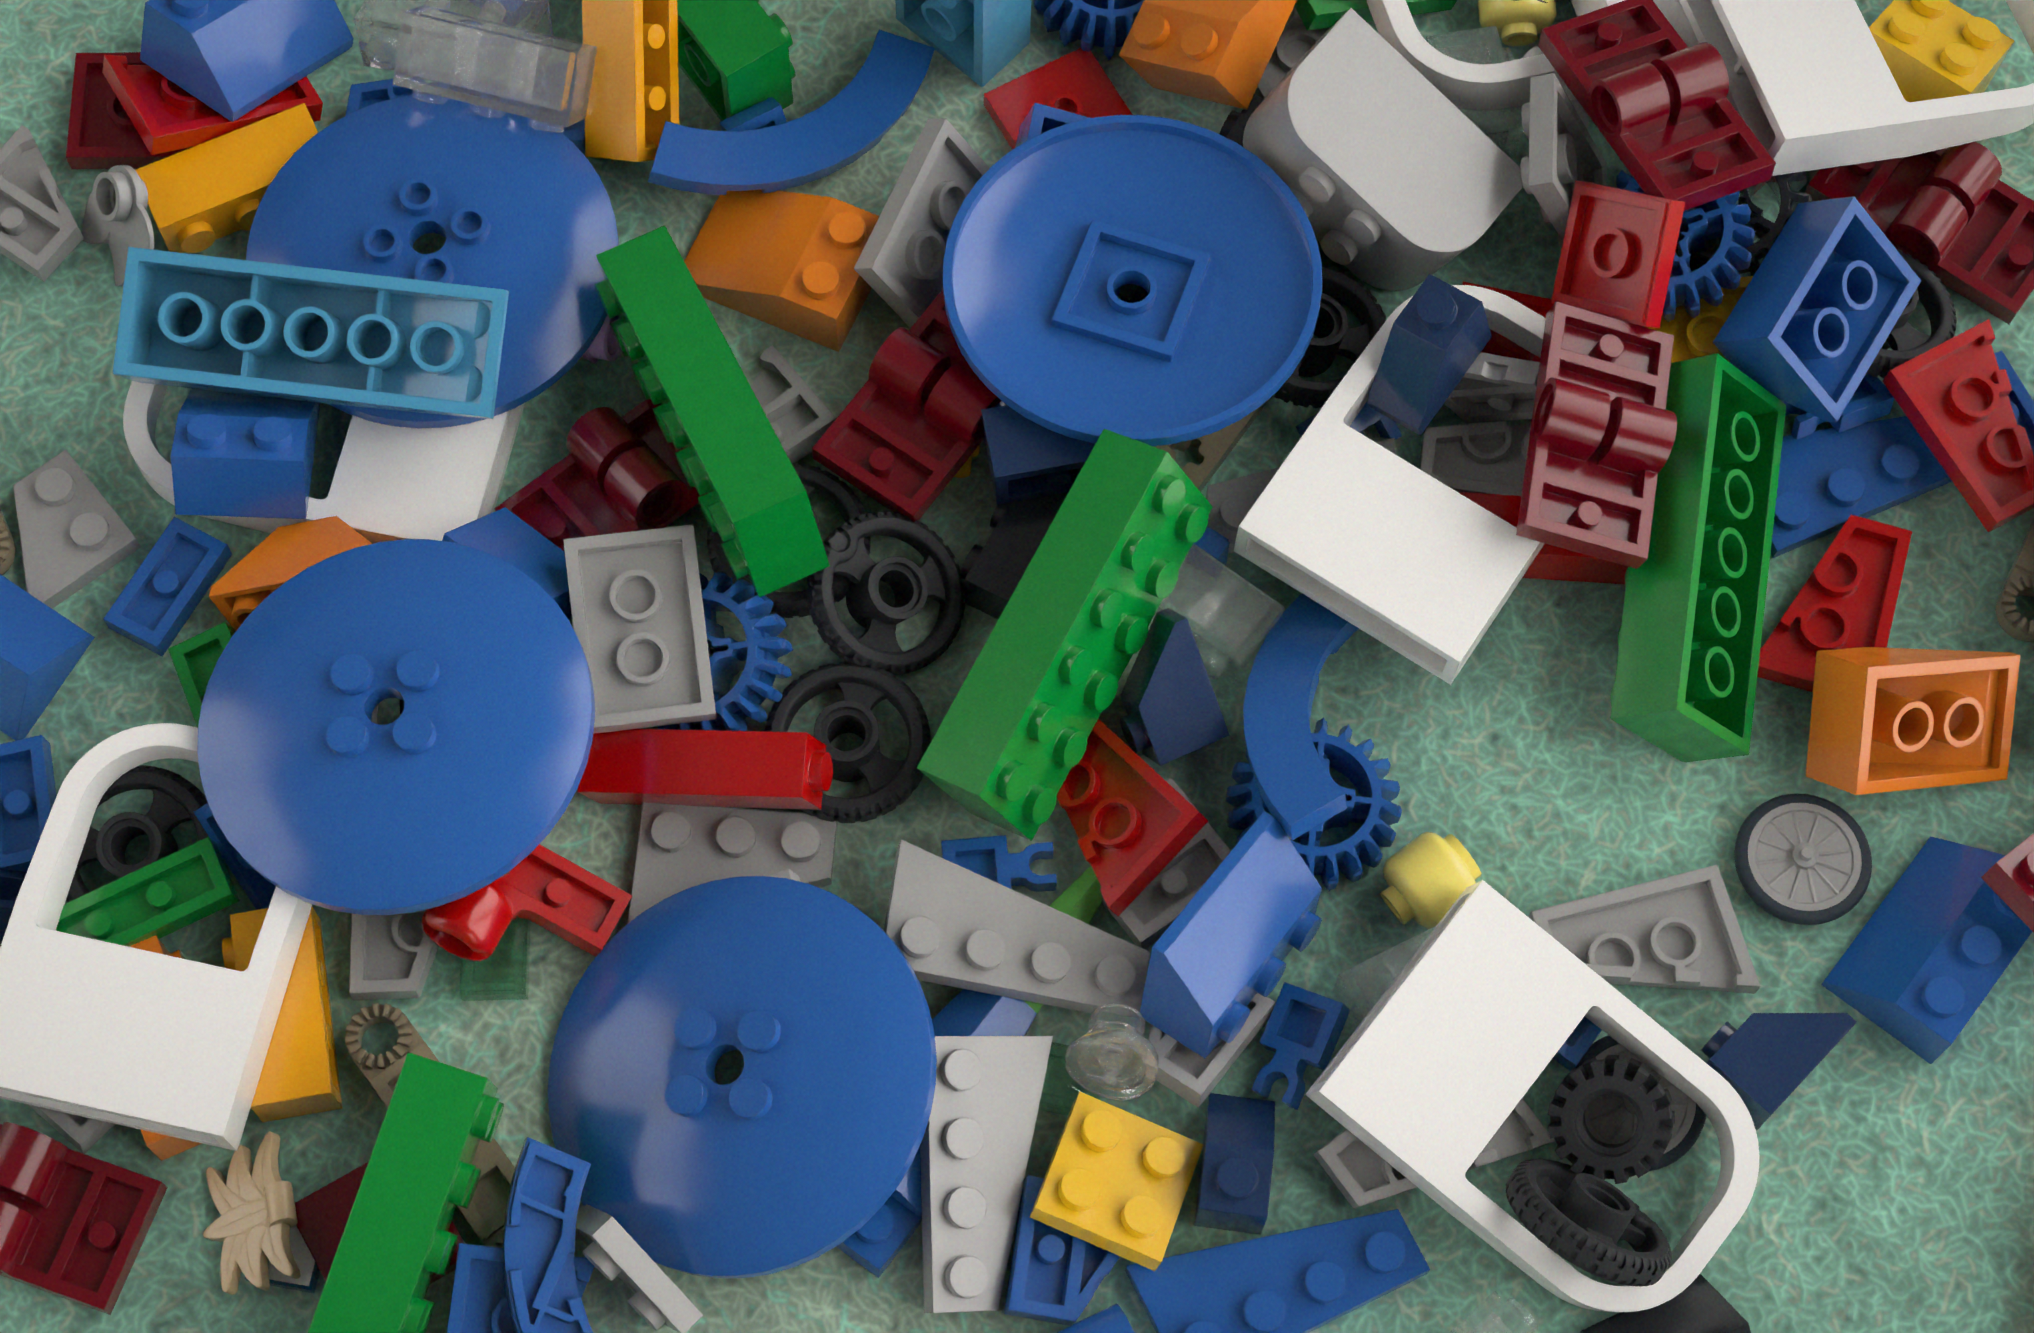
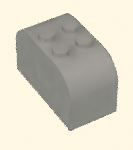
(1380, 158)

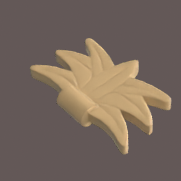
(254, 1217)

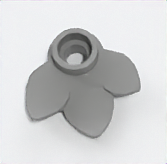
(118, 215)

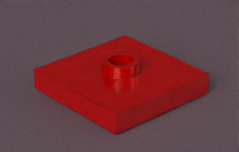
(1068, 83)
(1618, 253)

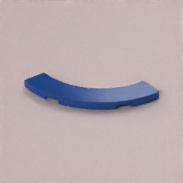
(803, 147)
(1279, 714)
(542, 1241)

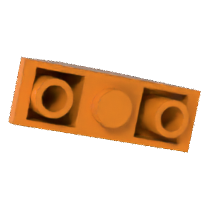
(277, 560)

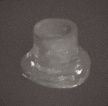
(1114, 1054)

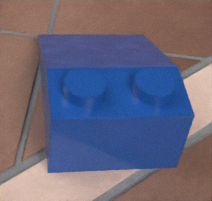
(243, 455)

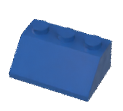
(240, 49)
(1819, 307)
(1232, 940)
(1931, 949)

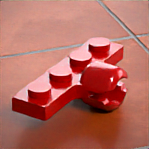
(537, 889)

